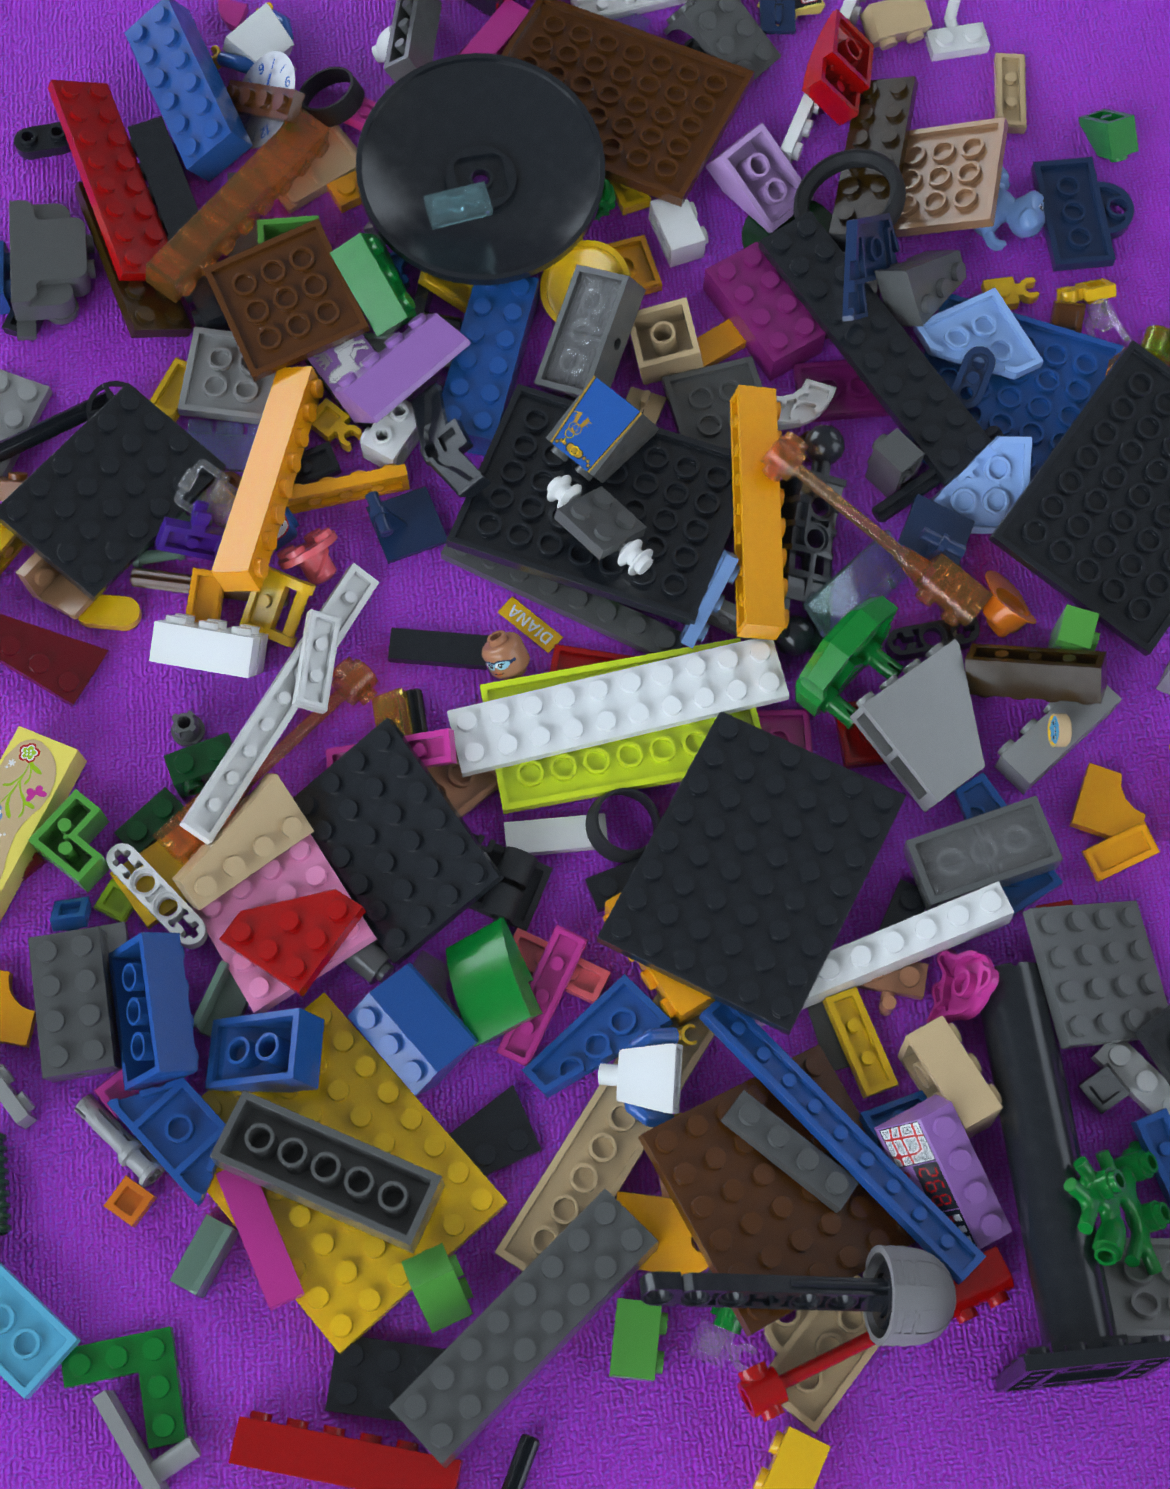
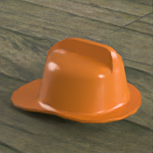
(1006, 608)

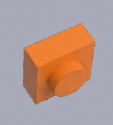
(130, 1201)

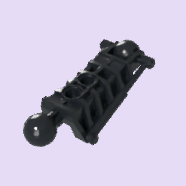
(810, 535)

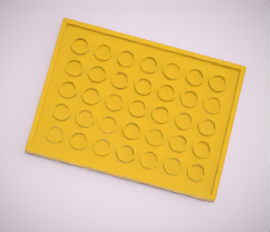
(345, 1272)

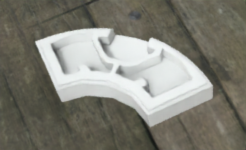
(804, 404)

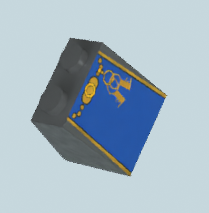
(600, 431)

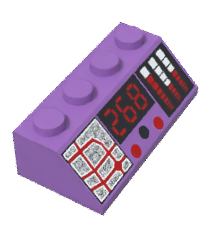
(941, 1161)

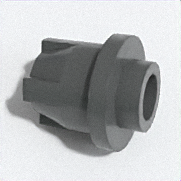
(187, 729)

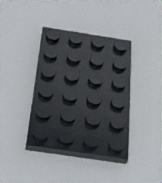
(107, 491)
(396, 841)

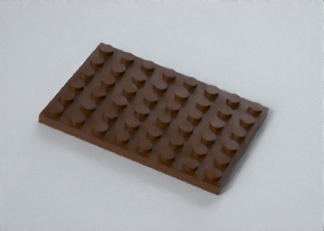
(649, 97)

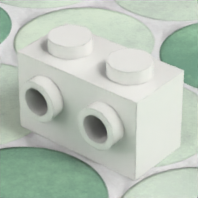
(392, 437)

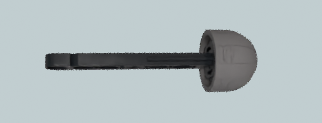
(902, 1293)

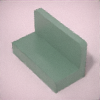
(220, 1001)
(204, 1256)

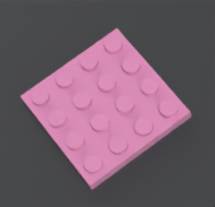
(291, 875)

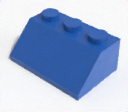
(413, 1029)

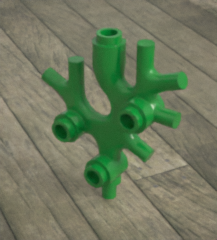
(1107, 1192)

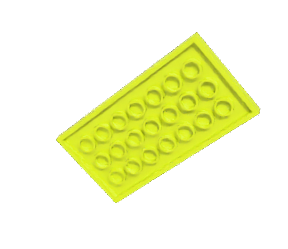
(596, 770)

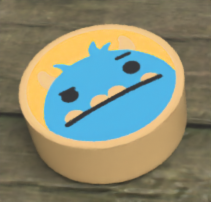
(1059, 730)

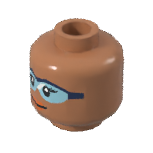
(505, 655)

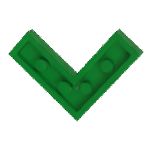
(155, 1360)

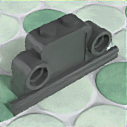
(47, 264)

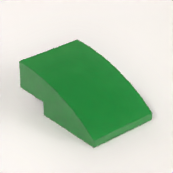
(491, 982)

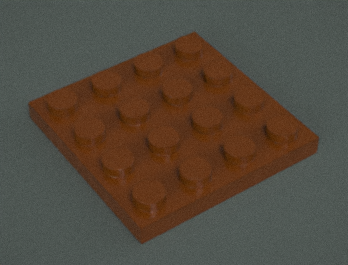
(286, 300)

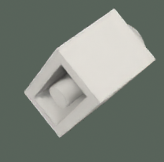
(678, 231)

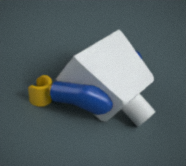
(256, 36)
(649, 1074)

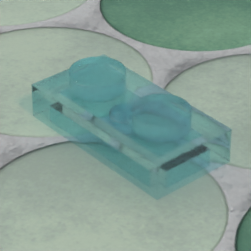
(458, 205)

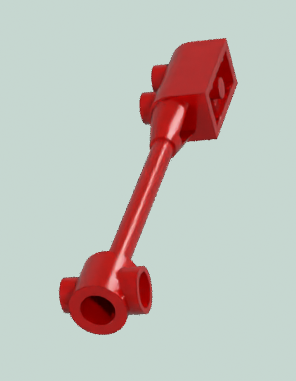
(765, 1390)

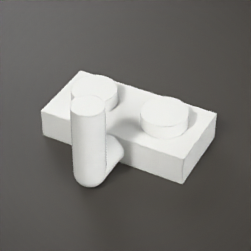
(956, 40)

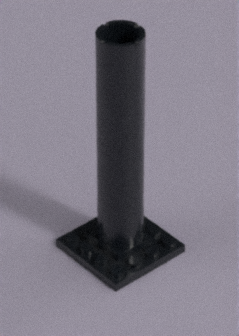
(1041, 1147)

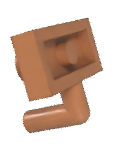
(905, 982)

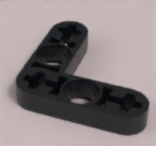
(945, 631)

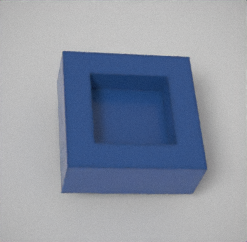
(71, 914)

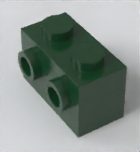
(195, 764)

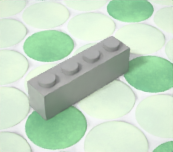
(1033, 756)

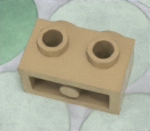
(895, 21)

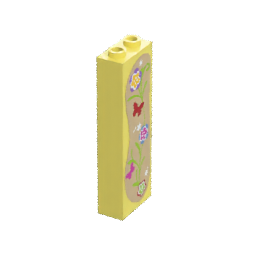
(33, 784)

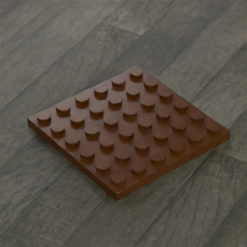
(749, 1210)

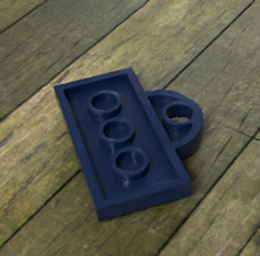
(1079, 213)

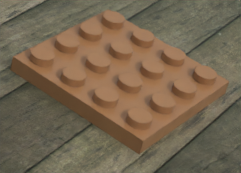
(952, 177)

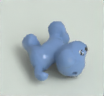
(1023, 215)

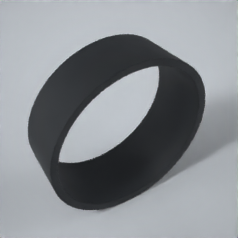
(344, 107)
(596, 836)

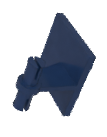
(405, 523)
(935, 530)

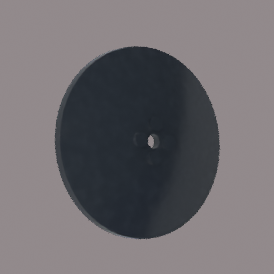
(488, 120)

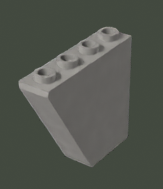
(925, 725)

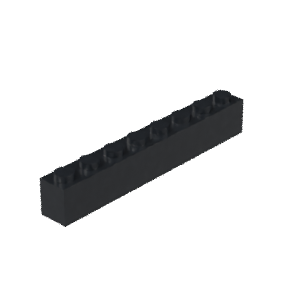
(174, 205)

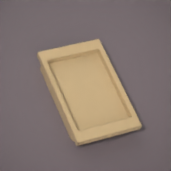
(336, 163)

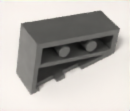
(920, 284)

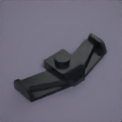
(445, 444)

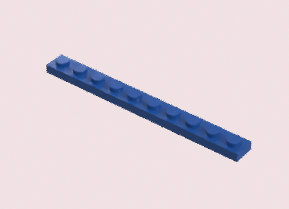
(844, 1140)

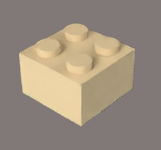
(665, 341)

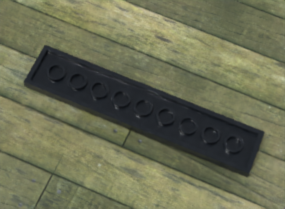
(877, 349)

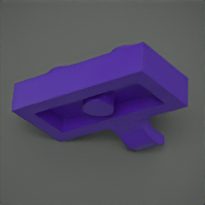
(192, 537)

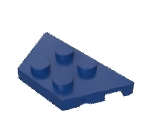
(176, 1130)

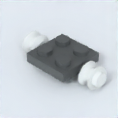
(600, 523)

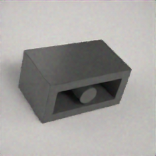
(893, 462)

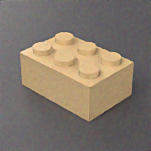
(945, 1068)

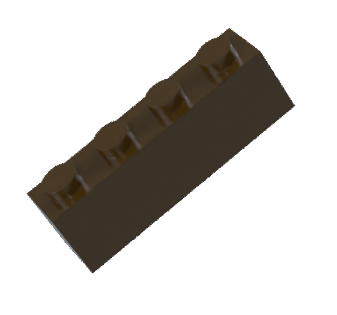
(1036, 673)

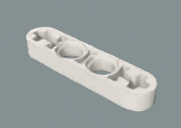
(160, 892)

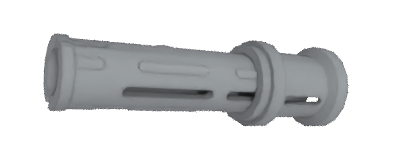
(129, 1149)

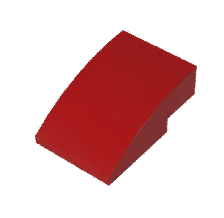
(839, 68)

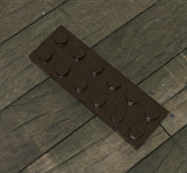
(143, 307)

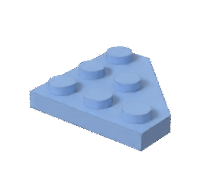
(984, 323)
(990, 483)

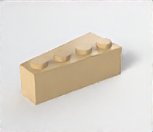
(248, 840)

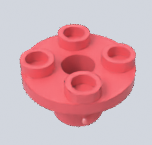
(311, 556)

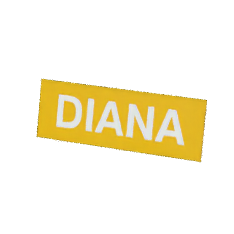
(530, 624)

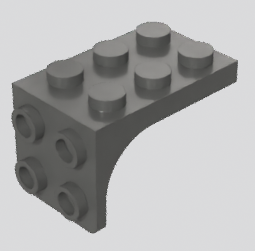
(726, 32)

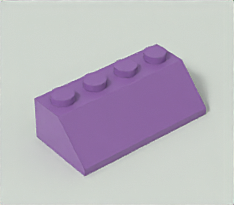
(399, 368)

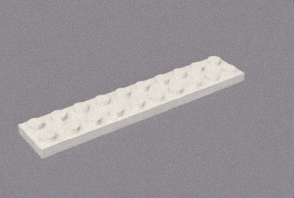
(617, 705)

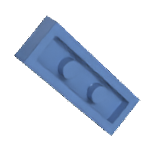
(712, 601)

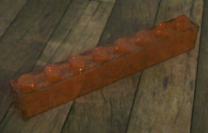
(237, 206)

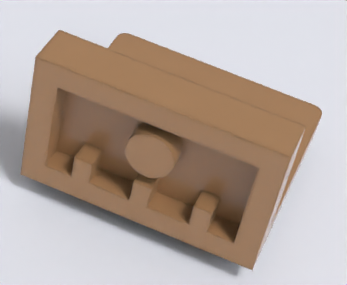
(52, 587)

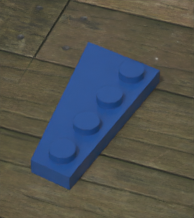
(980, 797)
(595, 1037)

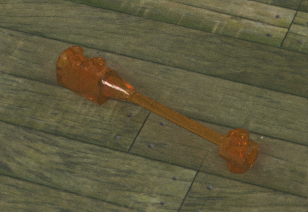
(936, 579)
(352, 684)

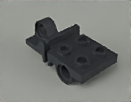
(519, 891)

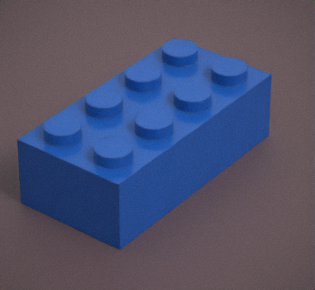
(152, 1010)

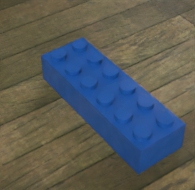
(188, 89)
(487, 370)

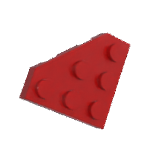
(294, 936)

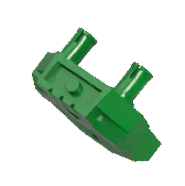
(843, 655)

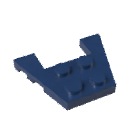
(868, 248)

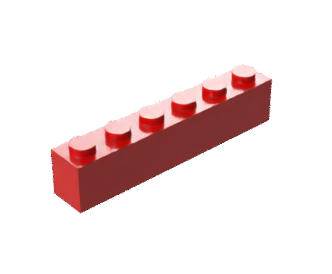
(336, 1458)

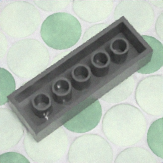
(328, 1171)

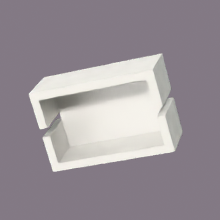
(209, 645)

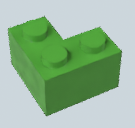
(66, 840)

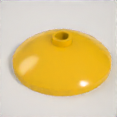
(587, 253)

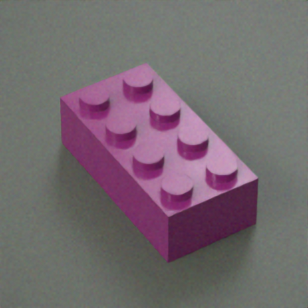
(763, 311)

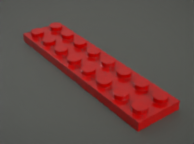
(110, 175)

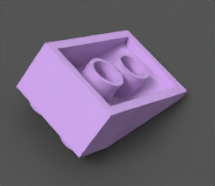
(757, 178)

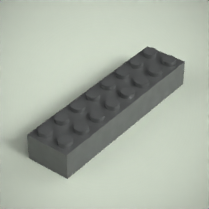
(524, 1327)

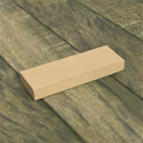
(1010, 90)

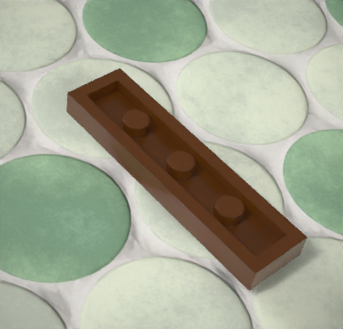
(266, 101)

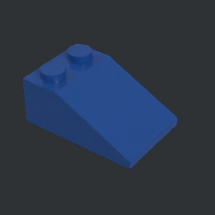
(266, 1052)

